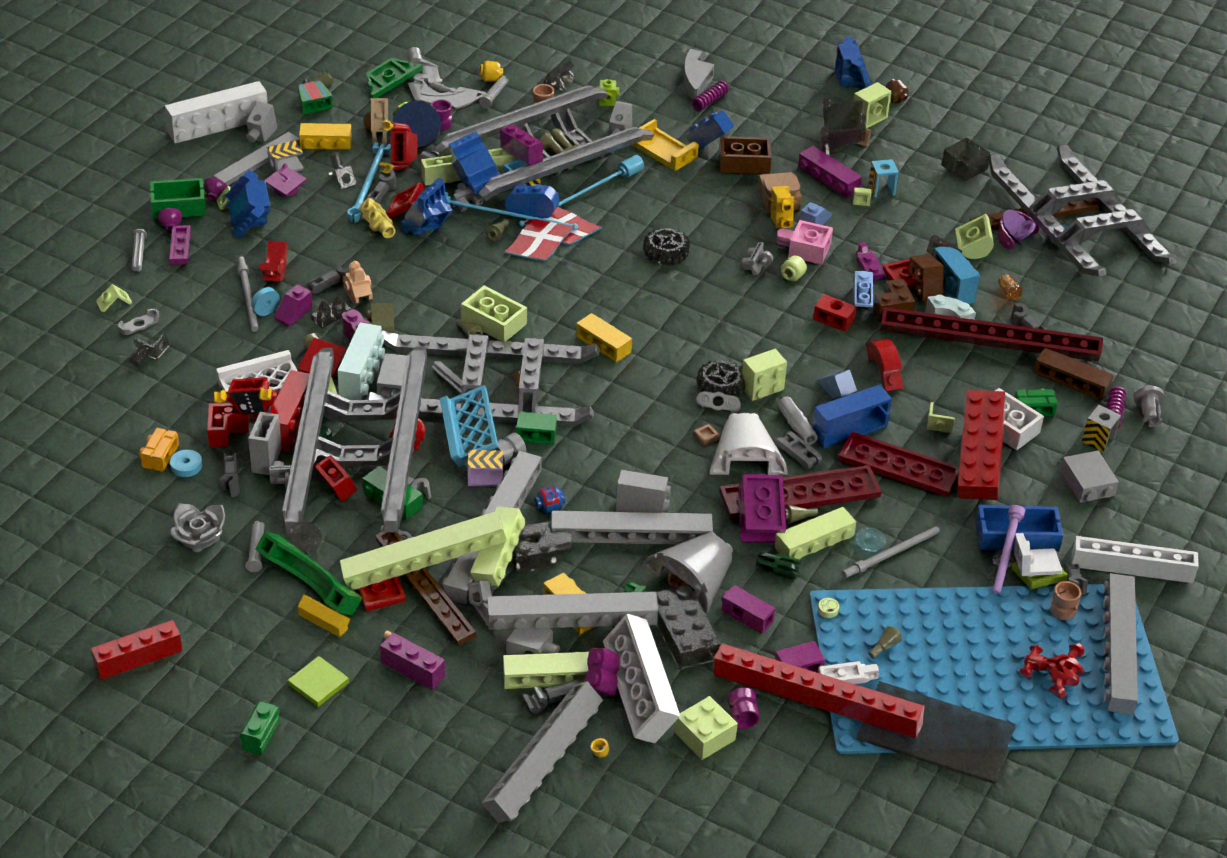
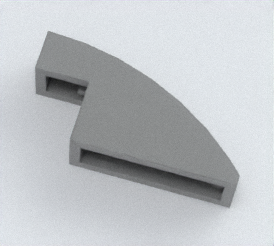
(697, 73)

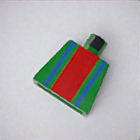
(314, 96)

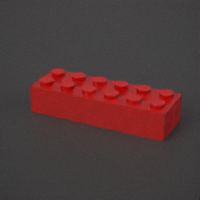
(982, 445)

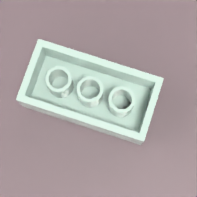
(361, 362)

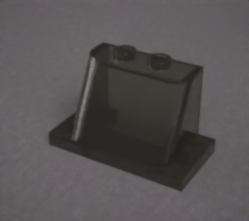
(842, 125)

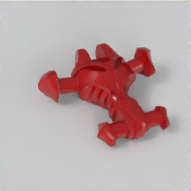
(1062, 668)

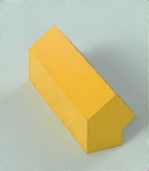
(323, 616)

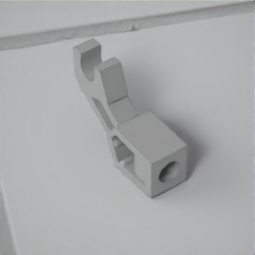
(478, 596)

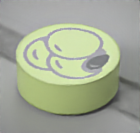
(828, 607)

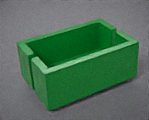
(181, 194)

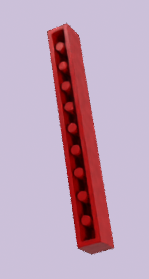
(819, 690)

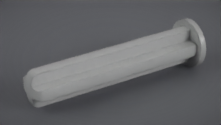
(486, 101)
(138, 247)
(448, 375)
(253, 563)

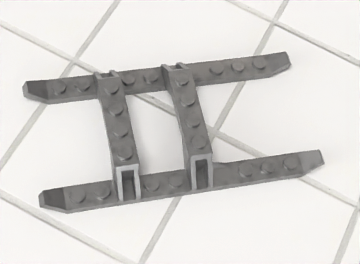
(562, 119)
(1085, 227)
(478, 348)
(393, 452)

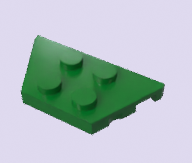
(389, 75)

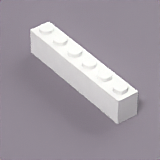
(1135, 559)

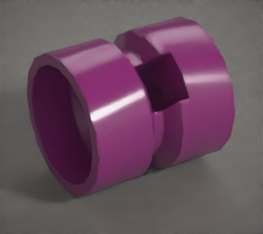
(444, 110)
(744, 707)

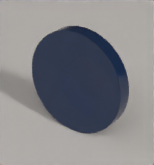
(422, 120)

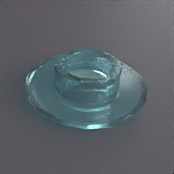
(871, 544)

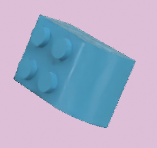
(959, 276)

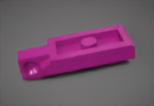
(868, 261)

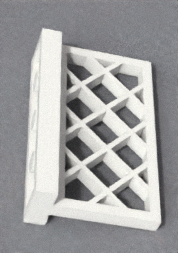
(258, 368)

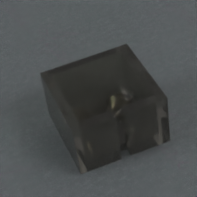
(965, 159)

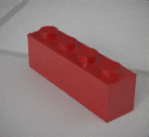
(136, 649)

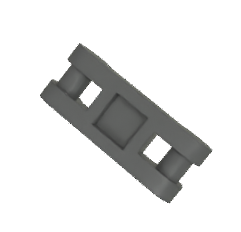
(798, 450)

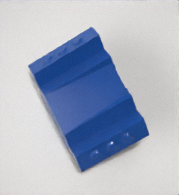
(850, 65)
(472, 161)
(248, 203)
(428, 210)

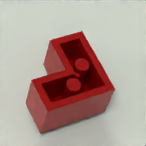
(223, 420)

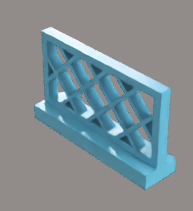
(452, 424)

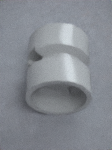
(510, 446)

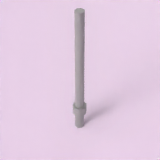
(243, 272)
(861, 566)

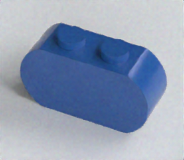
(532, 201)

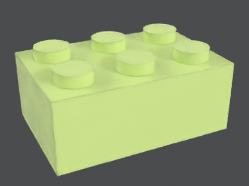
(494, 313)

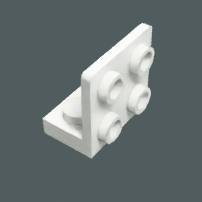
(1035, 561)

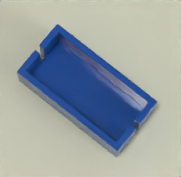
(855, 413)
(1040, 527)

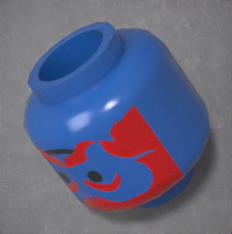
(549, 499)

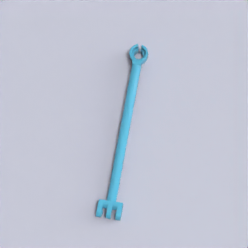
(355, 212)

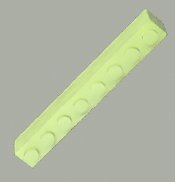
(423, 551)

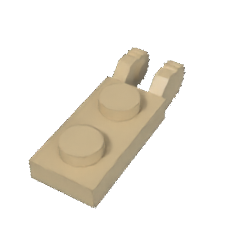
(379, 113)

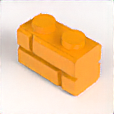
(159, 449)

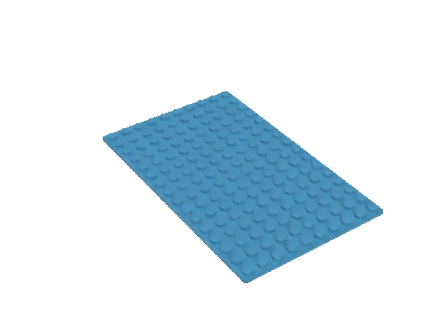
(969, 653)

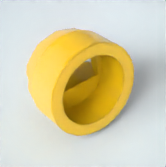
(595, 747)

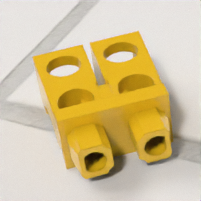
(782, 207)

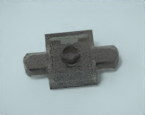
(539, 547)

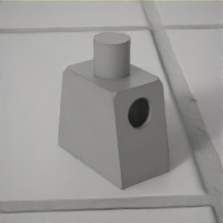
(624, 110)
(261, 122)
(531, 642)

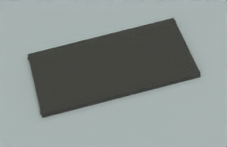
(948, 737)

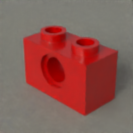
(834, 312)
(336, 478)

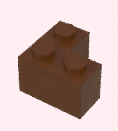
(928, 276)
(896, 296)

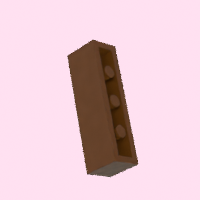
(1073, 374)

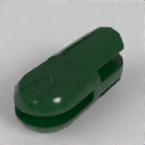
(778, 563)

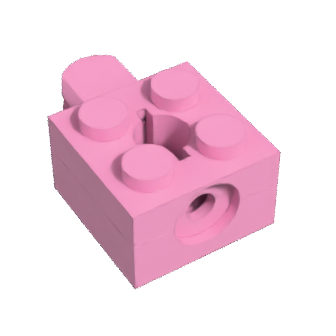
(807, 241)

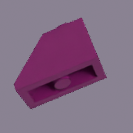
(294, 305)

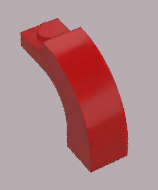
(276, 261)
(889, 363)

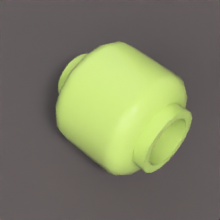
(793, 268)

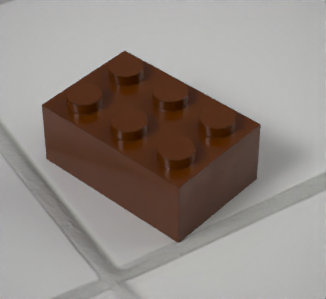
(745, 155)

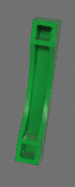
(330, 589)

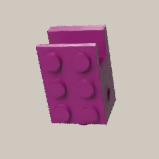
(761, 508)

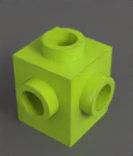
(613, 92)

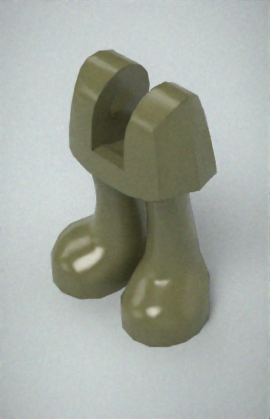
(555, 140)

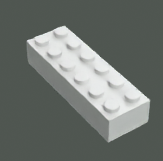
(213, 112)
(642, 679)

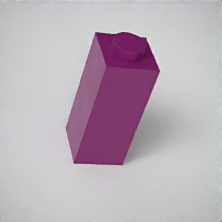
(748, 609)

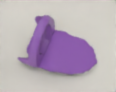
(1017, 225)

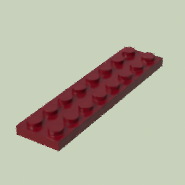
(816, 489)

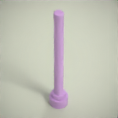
(1015, 514)

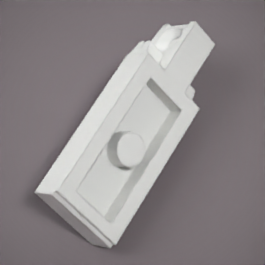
(851, 672)

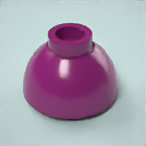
(214, 188)
(170, 217)

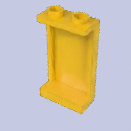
(666, 148)

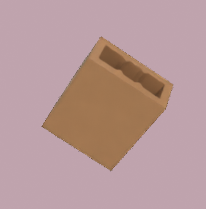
(789, 179)

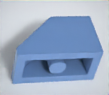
(815, 214)
(838, 384)

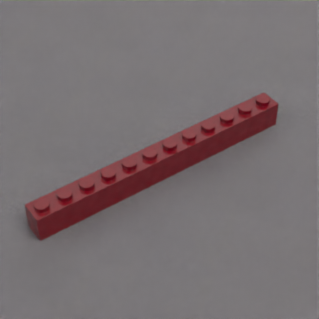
(990, 333)

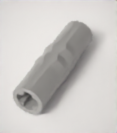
(797, 420)

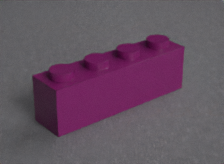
(829, 171)

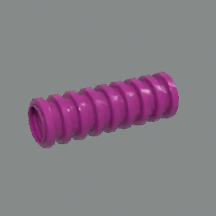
(710, 95)
(1116, 401)

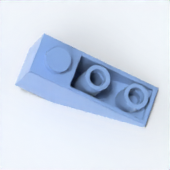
(863, 289)

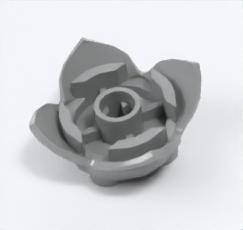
(197, 528)

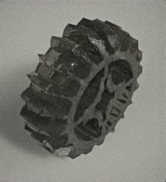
(666, 246)
(721, 377)

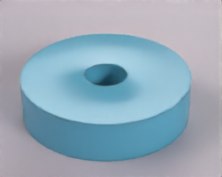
(265, 301)
(186, 463)

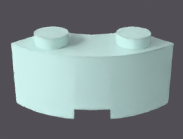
(949, 307)

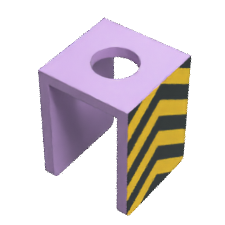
(485, 467)

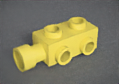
(377, 218)

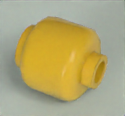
(490, 71)

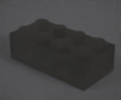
(685, 628)

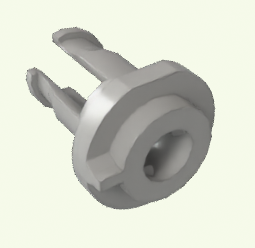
(1149, 400)

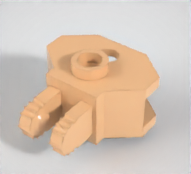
(357, 283)

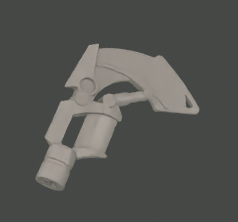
(424, 83)

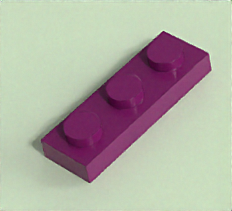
(180, 244)

